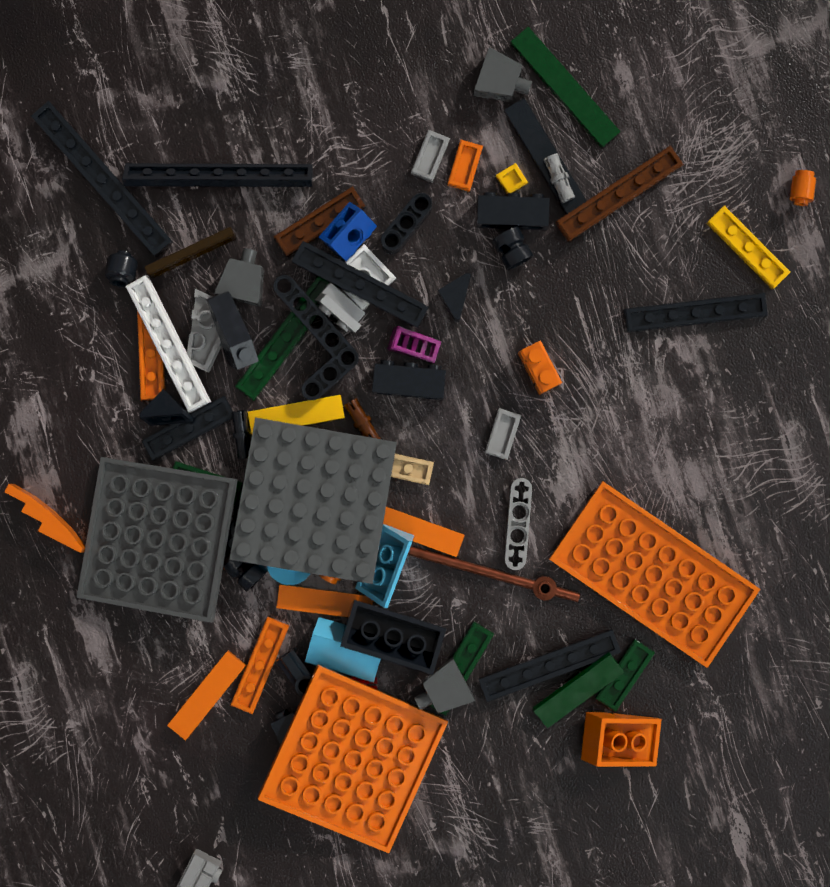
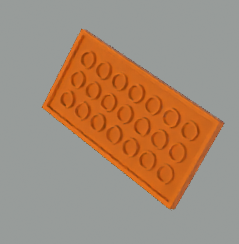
(654, 574)

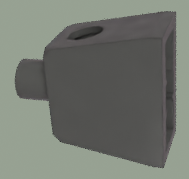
(500, 78)
(243, 279)
(445, 689)

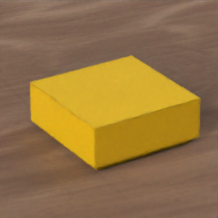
(511, 179)

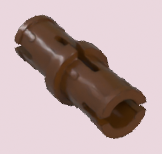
(361, 420)

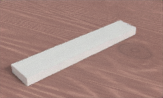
(168, 344)

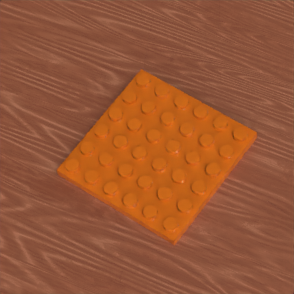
(352, 759)

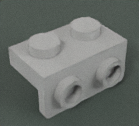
(338, 305)

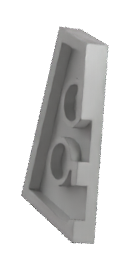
(203, 340)

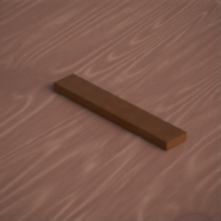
(619, 193)

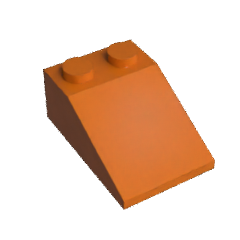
(620, 740)

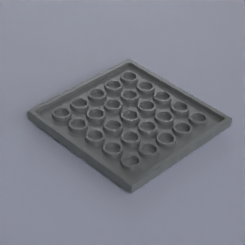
(313, 500)
(157, 539)

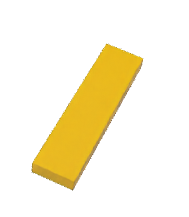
(748, 247)
(303, 412)

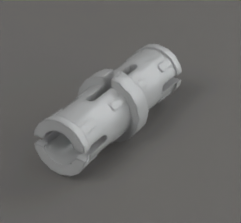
(559, 178)

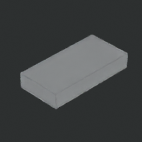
(430, 156)
(503, 434)

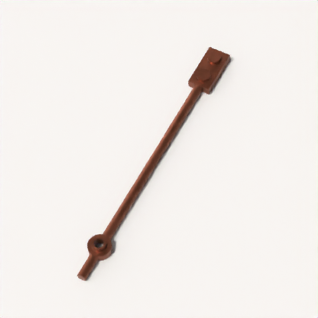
(534, 585)

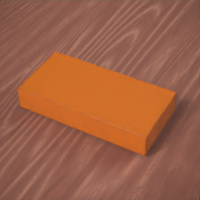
(465, 165)

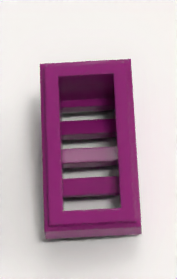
(431, 358)

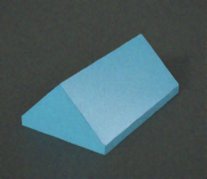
(390, 560)
(326, 651)

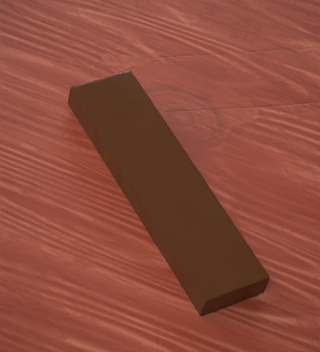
(316, 222)

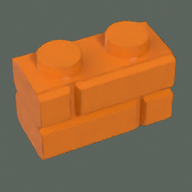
(539, 367)

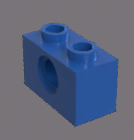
(348, 231)

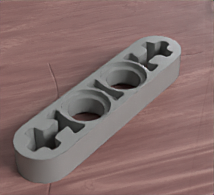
(522, 524)

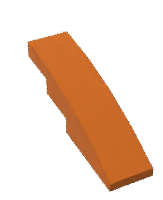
(52, 523)

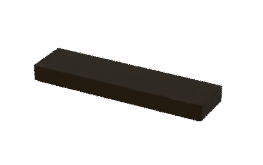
(191, 252)

